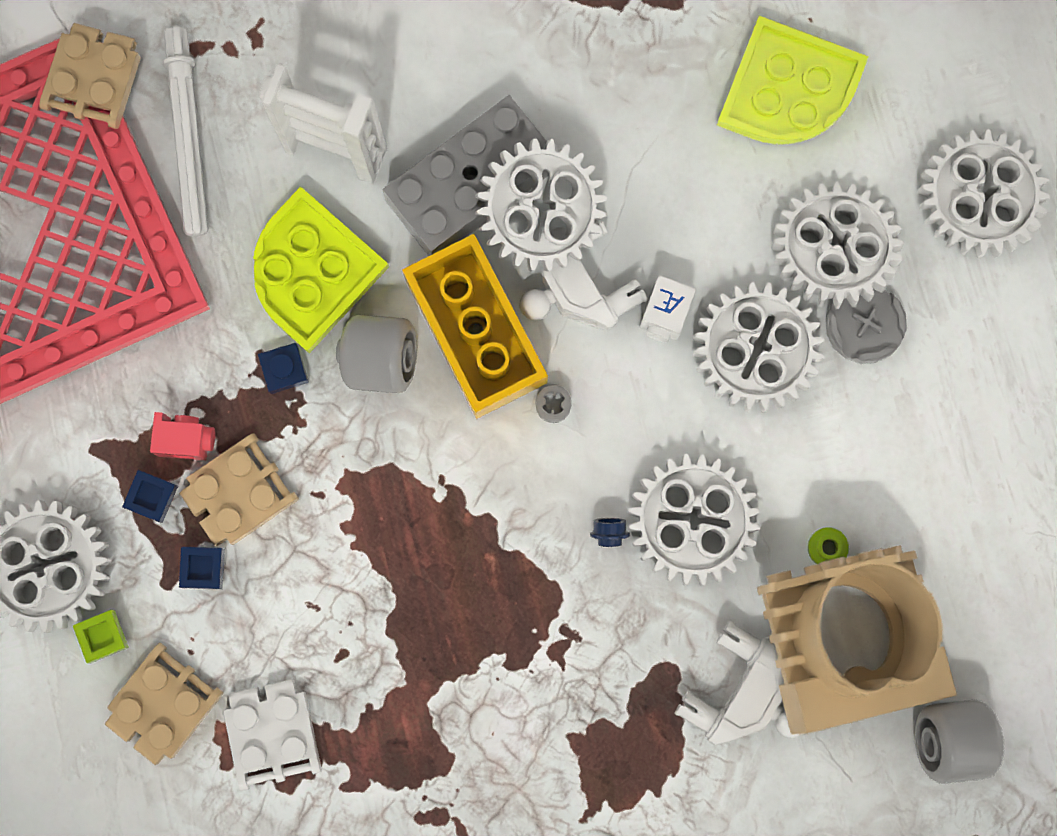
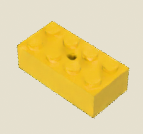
(462, 290)

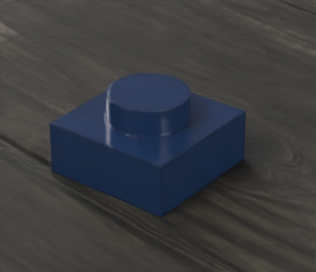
(283, 368)
(150, 496)
(201, 568)

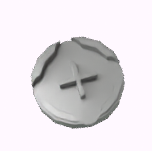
(869, 329)

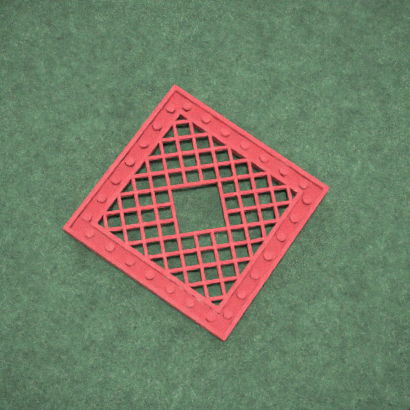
(110, 329)

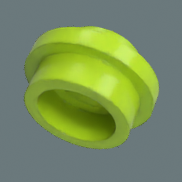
(816, 540)

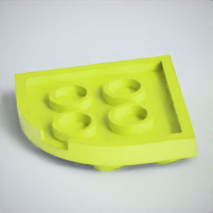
(790, 85)
(311, 269)

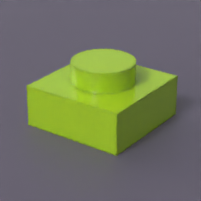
(100, 636)

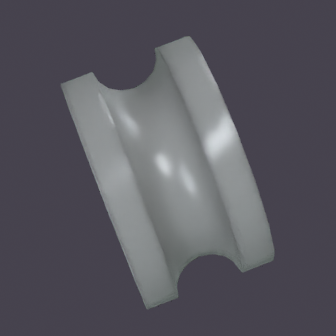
(541, 403)

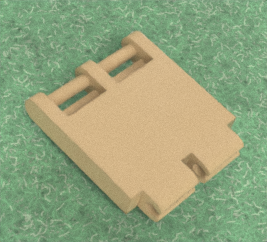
(91, 74)
(236, 493)
(160, 706)

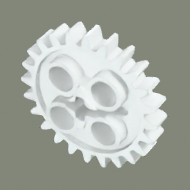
(1019, 197)
(576, 212)
(868, 230)
(790, 362)
(689, 556)
(52, 600)

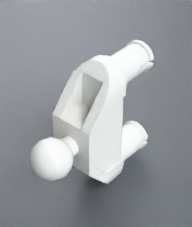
(576, 293)
(754, 698)

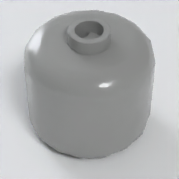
(377, 353)
(959, 741)

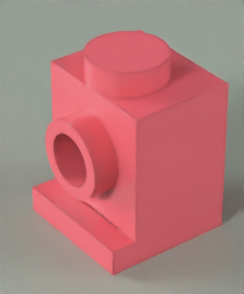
(181, 438)

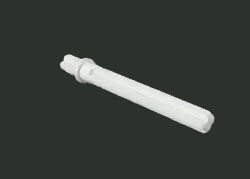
(185, 130)

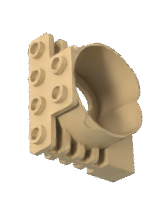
(915, 664)

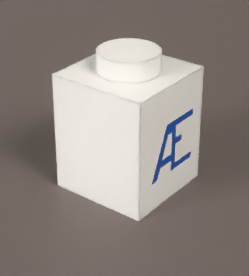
(667, 309)

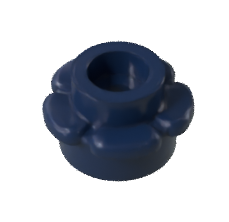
(609, 531)

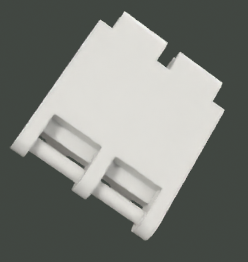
(270, 733)

